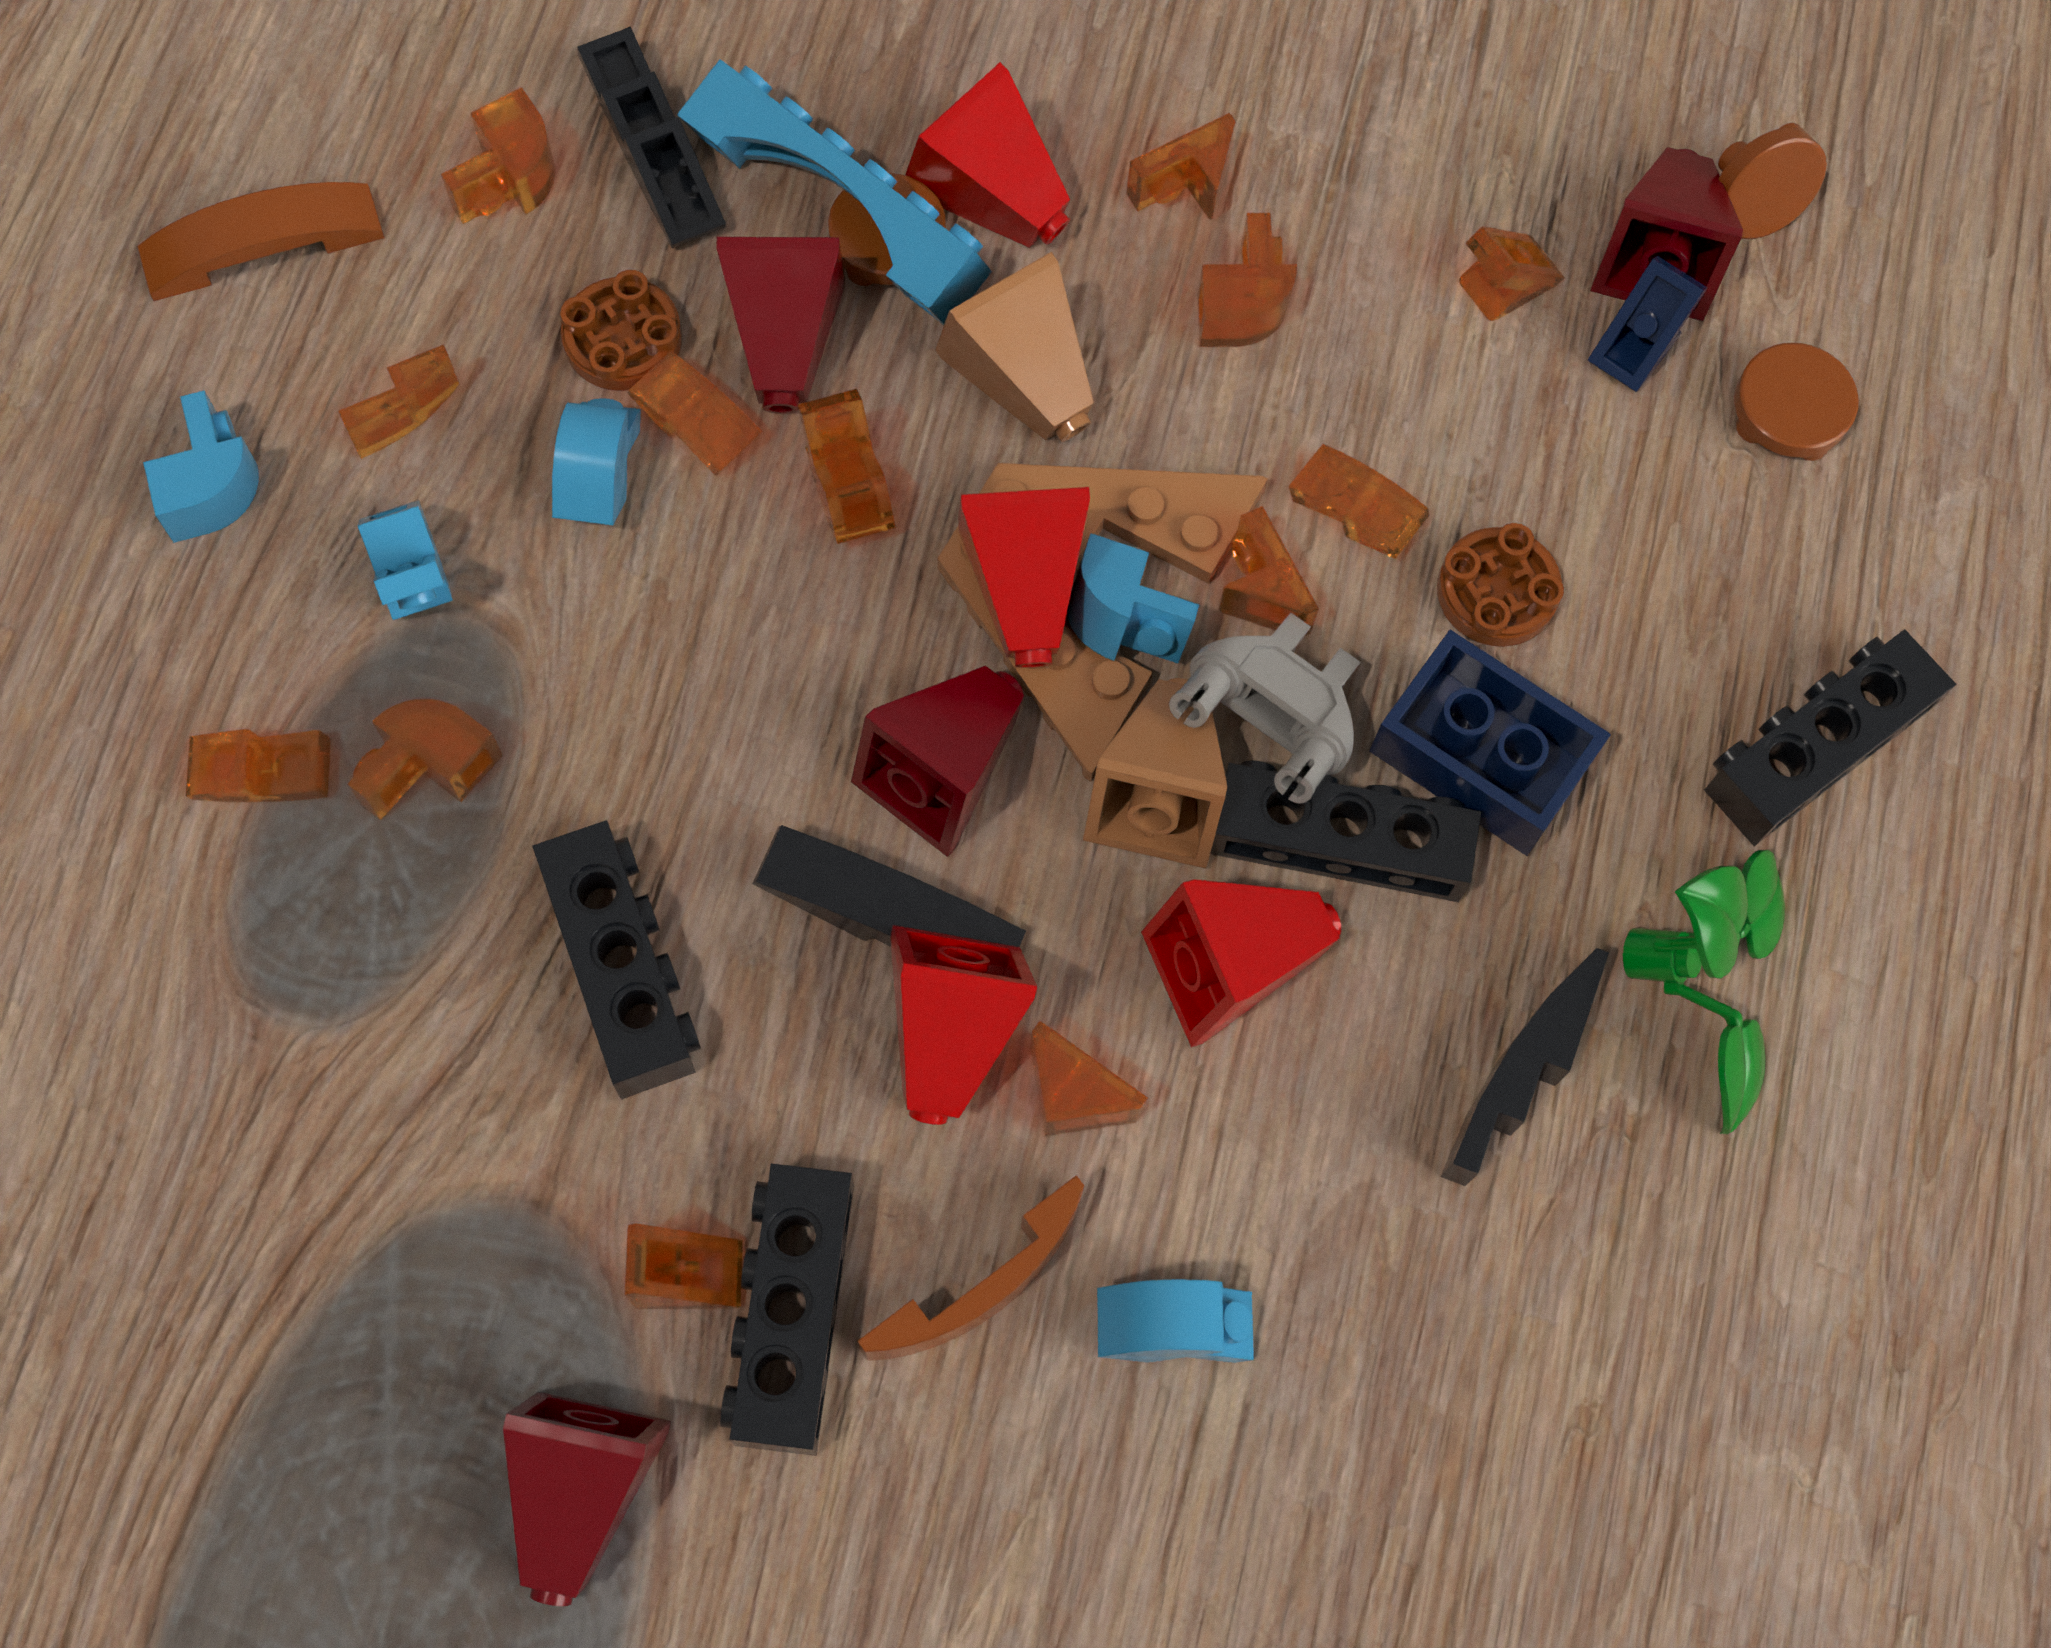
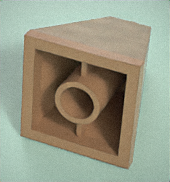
(1023, 350)
(1159, 784)

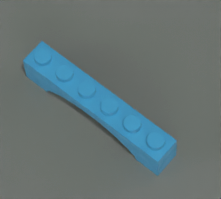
(744, 123)

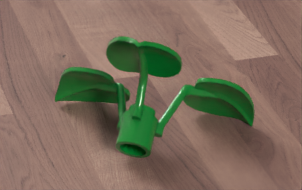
(1722, 910)

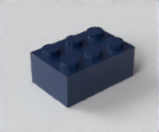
(1488, 741)

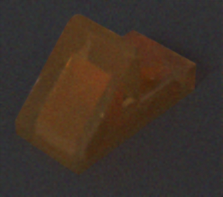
(1189, 162)
(1507, 271)
(1271, 580)

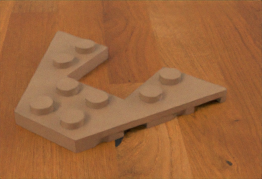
(1171, 515)

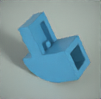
(592, 460)
(206, 485)
(404, 560)
(1115, 610)
(1174, 1321)

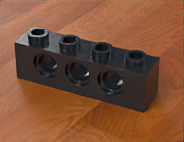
(1762, 800)
(1373, 857)
(572, 870)
(793, 1418)

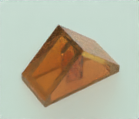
(1077, 1089)
(682, 1269)

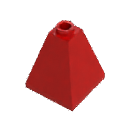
(992, 164)
(1025, 563)
(1234, 946)
(953, 1015)

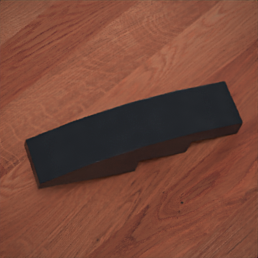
(651, 137)
(868, 895)
(1539, 1052)

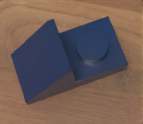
(1647, 323)

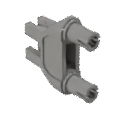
(1278, 696)

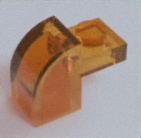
(513, 160)
(1247, 299)
(845, 466)
(420, 740)

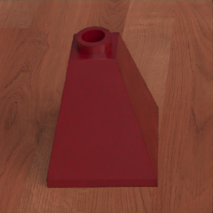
(1677, 215)
(784, 309)
(937, 750)
(571, 1485)

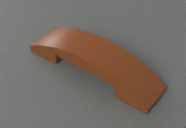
(255, 227)
(910, 1330)

